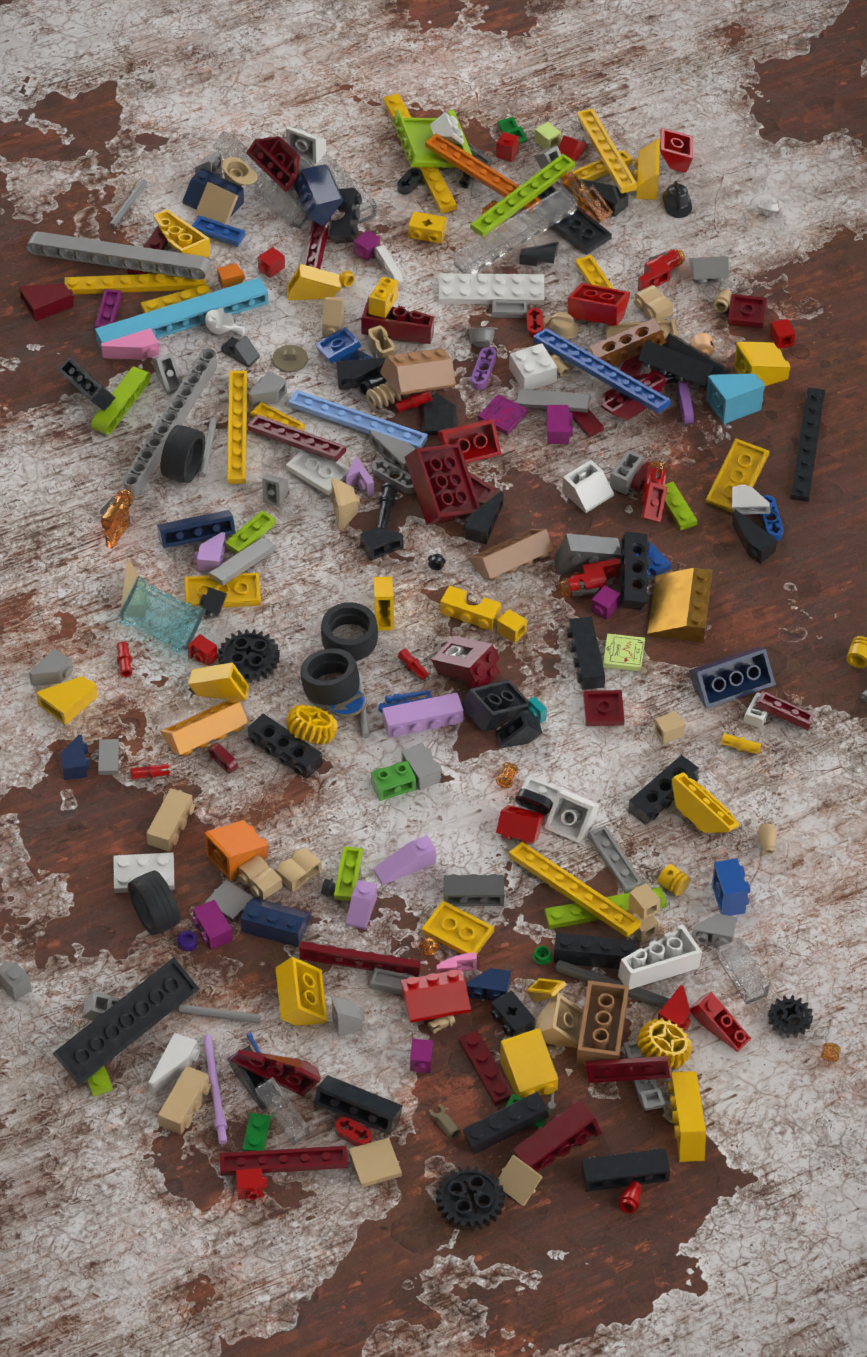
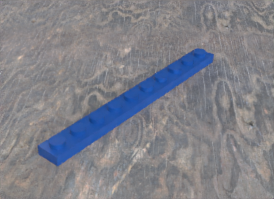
(602, 370)

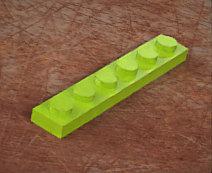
(575, 914)

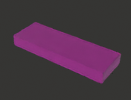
(108, 307)

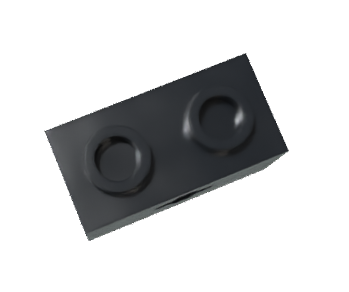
(512, 1015)

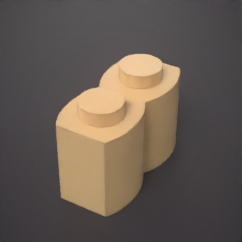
(653, 303)
(380, 343)
(299, 869)
(259, 877)

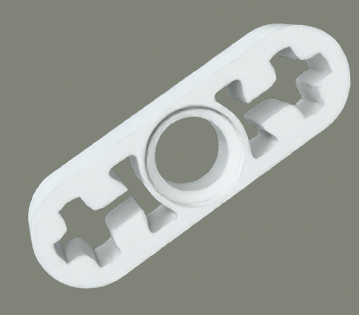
(387, 263)

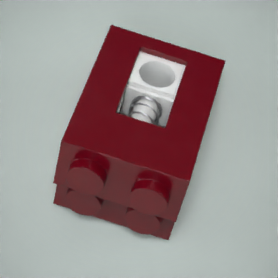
(467, 661)

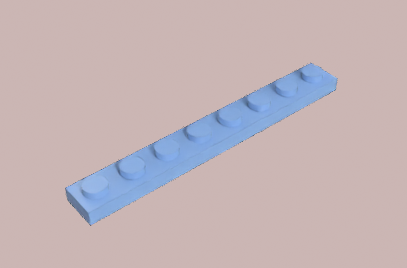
(354, 418)

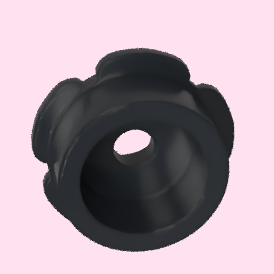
(436, 561)
(328, 887)

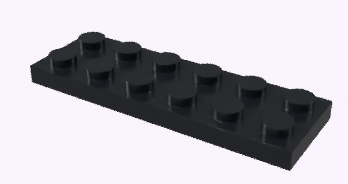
(580, 228)

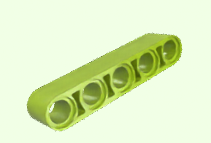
(126, 395)

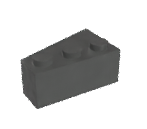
(584, 549)

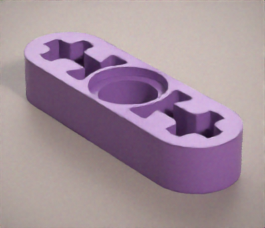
(485, 374)
(685, 403)

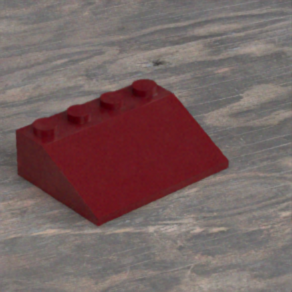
(442, 483)

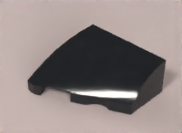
(542, 253)

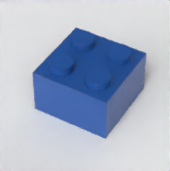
(730, 887)

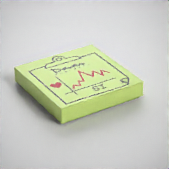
(624, 652)

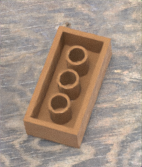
(602, 1022)

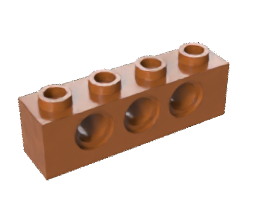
(628, 343)

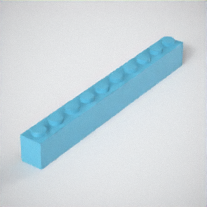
(188, 312)

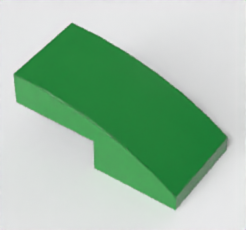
(510, 126)

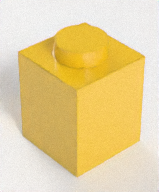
(511, 625)

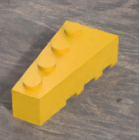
(687, 1116)

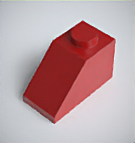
(572, 147)
(677, 1009)

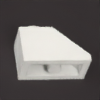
(749, 501)

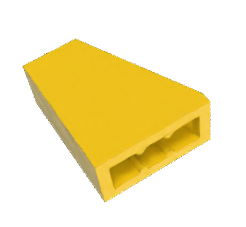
(312, 283)
(384, 602)
(219, 682)
(67, 698)

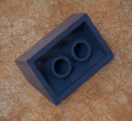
(197, 186)
(274, 921)

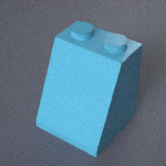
(734, 395)

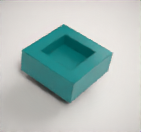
(537, 709)

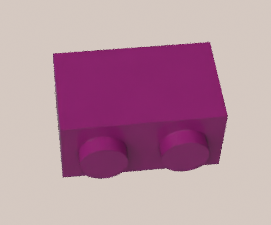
(558, 426)
(212, 924)

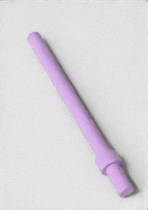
(220, 1122)

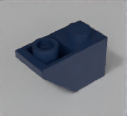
(74, 760)
(489, 984)

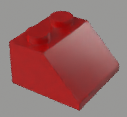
(676, 149)
(520, 824)

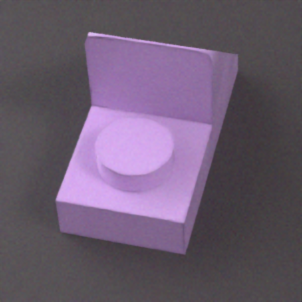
(359, 476)

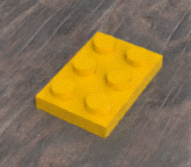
(457, 929)

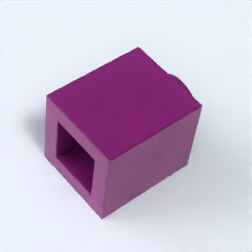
(365, 245)
(605, 602)
(421, 1055)

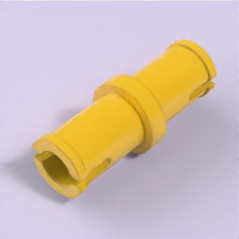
(740, 744)

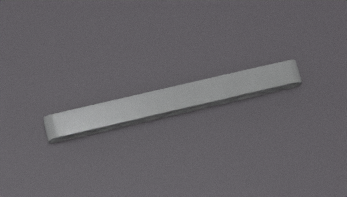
(119, 255)
(174, 415)

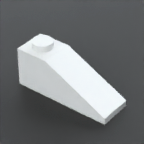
(178, 1054)

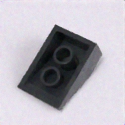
(494, 704)

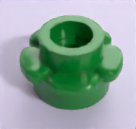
(542, 951)

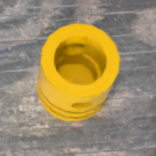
(858, 652)
(674, 880)

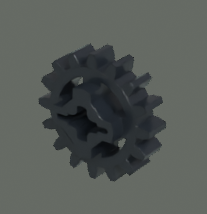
(792, 1016)

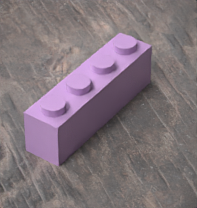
(422, 715)

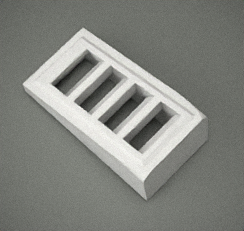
(753, 719)

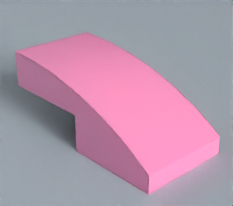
(465, 962)

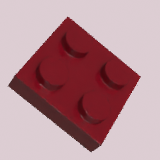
(747, 310)
(603, 708)

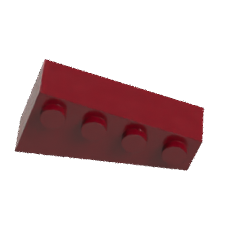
(401, 324)
(558, 1136)

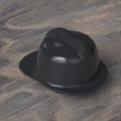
(677, 200)

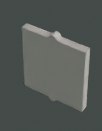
(230, 899)

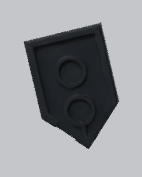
(437, 415)

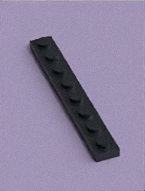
(808, 444)

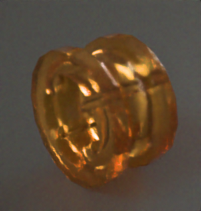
(429, 946)
(830, 1052)

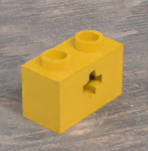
(427, 227)
(383, 297)

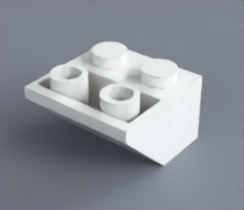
(587, 486)

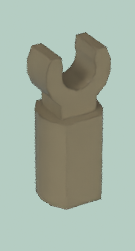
(445, 1122)

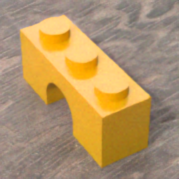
(483, 615)

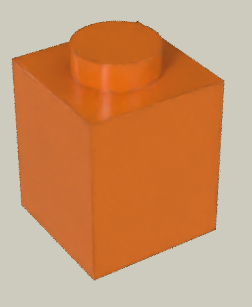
(230, 275)

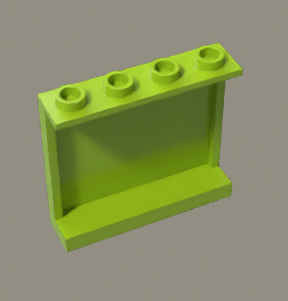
(414, 134)

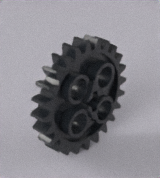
(251, 654)
(451, 1203)

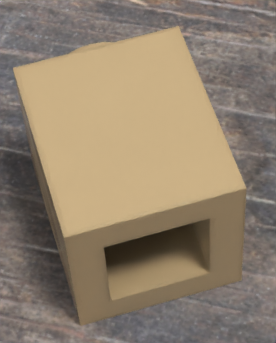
(669, 727)

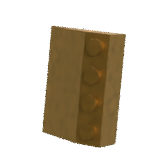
(680, 604)

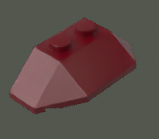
(276, 159)
(625, 407)

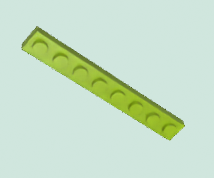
(522, 195)

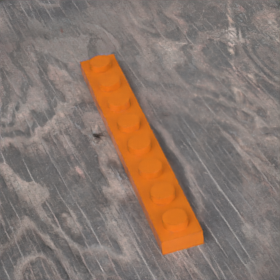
(474, 167)

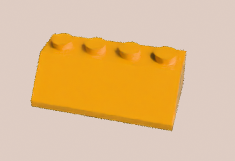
(204, 727)

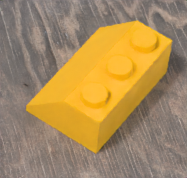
(647, 171)
(301, 993)

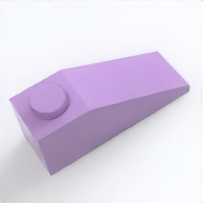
(408, 859)

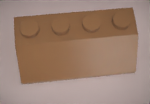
(419, 371)
(512, 553)

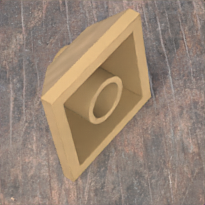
(344, 502)
(560, 1022)

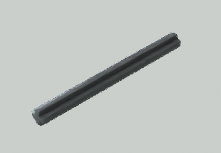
(585, 975)

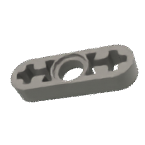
(390, 469)

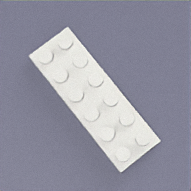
(484, 288)

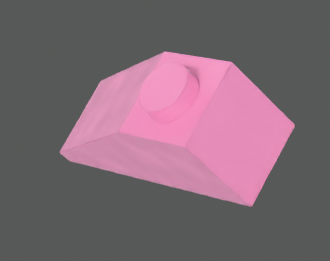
(133, 346)

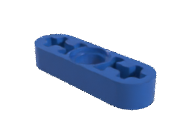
(775, 523)

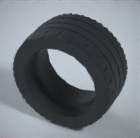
(182, 454)
(350, 614)
(335, 690)
(154, 902)

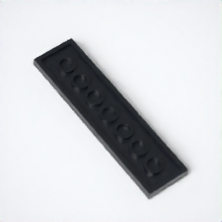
(125, 1021)

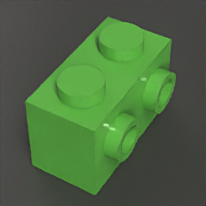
(393, 780)

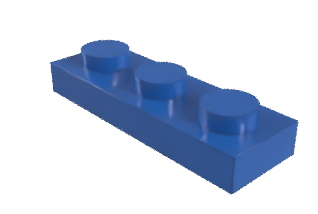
(219, 231)

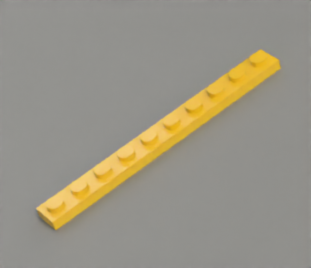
(430, 175)

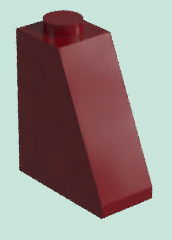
(46, 299)

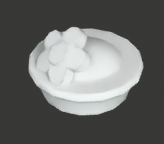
(768, 206)

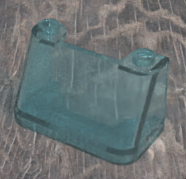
(160, 615)

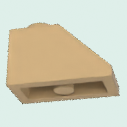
(333, 316)

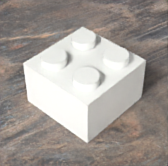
(533, 367)

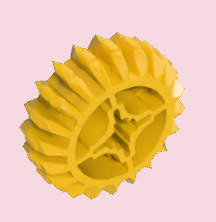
(311, 724)
(665, 1039)

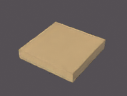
(216, 203)
(375, 1162)

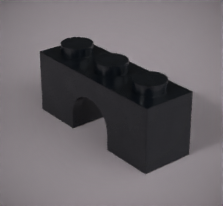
(346, 228)

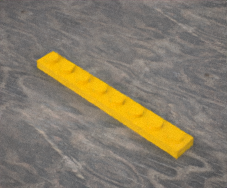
(607, 150)
(130, 283)
(237, 427)
(574, 889)

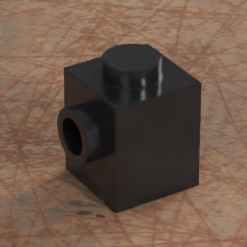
(213, 602)

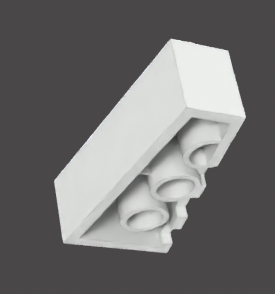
(661, 959)

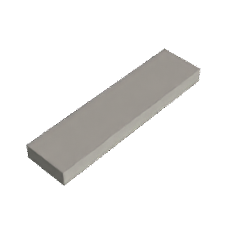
(540, 399)
(242, 561)
(614, 859)

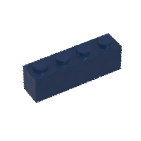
(195, 528)

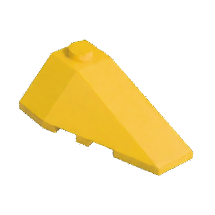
(182, 235)

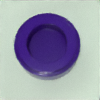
(187, 940)

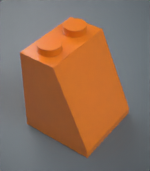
(233, 846)

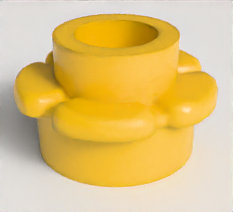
(346, 278)

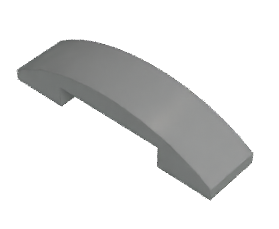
(647, 1090)

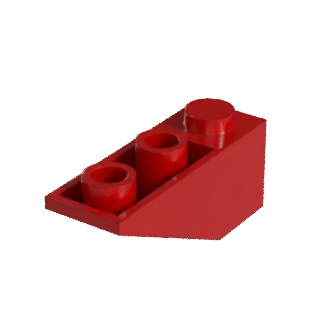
(719, 1021)

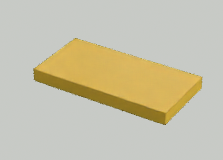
(739, 468)
(240, 591)

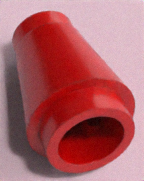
(630, 1198)

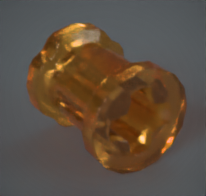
(507, 774)

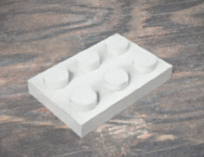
(317, 470)
(132, 866)

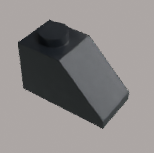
(380, 542)
(519, 730)

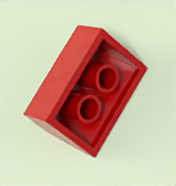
(598, 304)
(476, 439)
(435, 995)

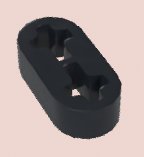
(407, 179)
(533, 801)

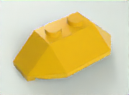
(701, 806)

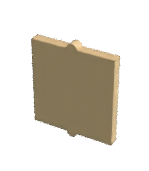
(519, 1180)

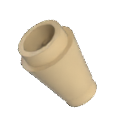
(722, 301)
(767, 838)

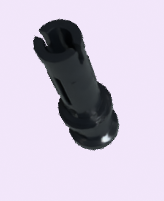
(386, 495)

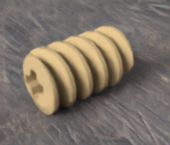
(382, 395)

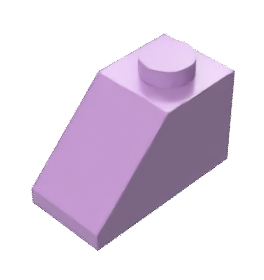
(210, 553)
(362, 904)

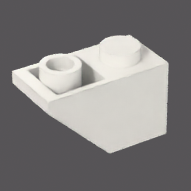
(447, 128)

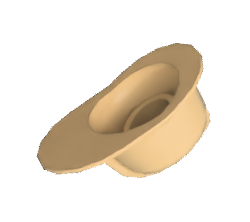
(238, 172)
(561, 324)

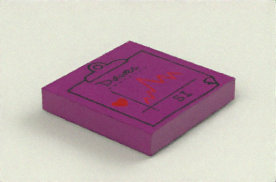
(504, 412)

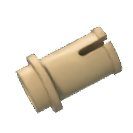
(562, 369)
(441, 1023)

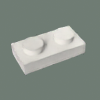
(541, 787)

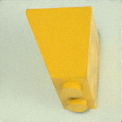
(762, 360)
(528, 1064)

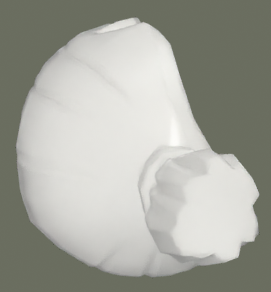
(221, 322)

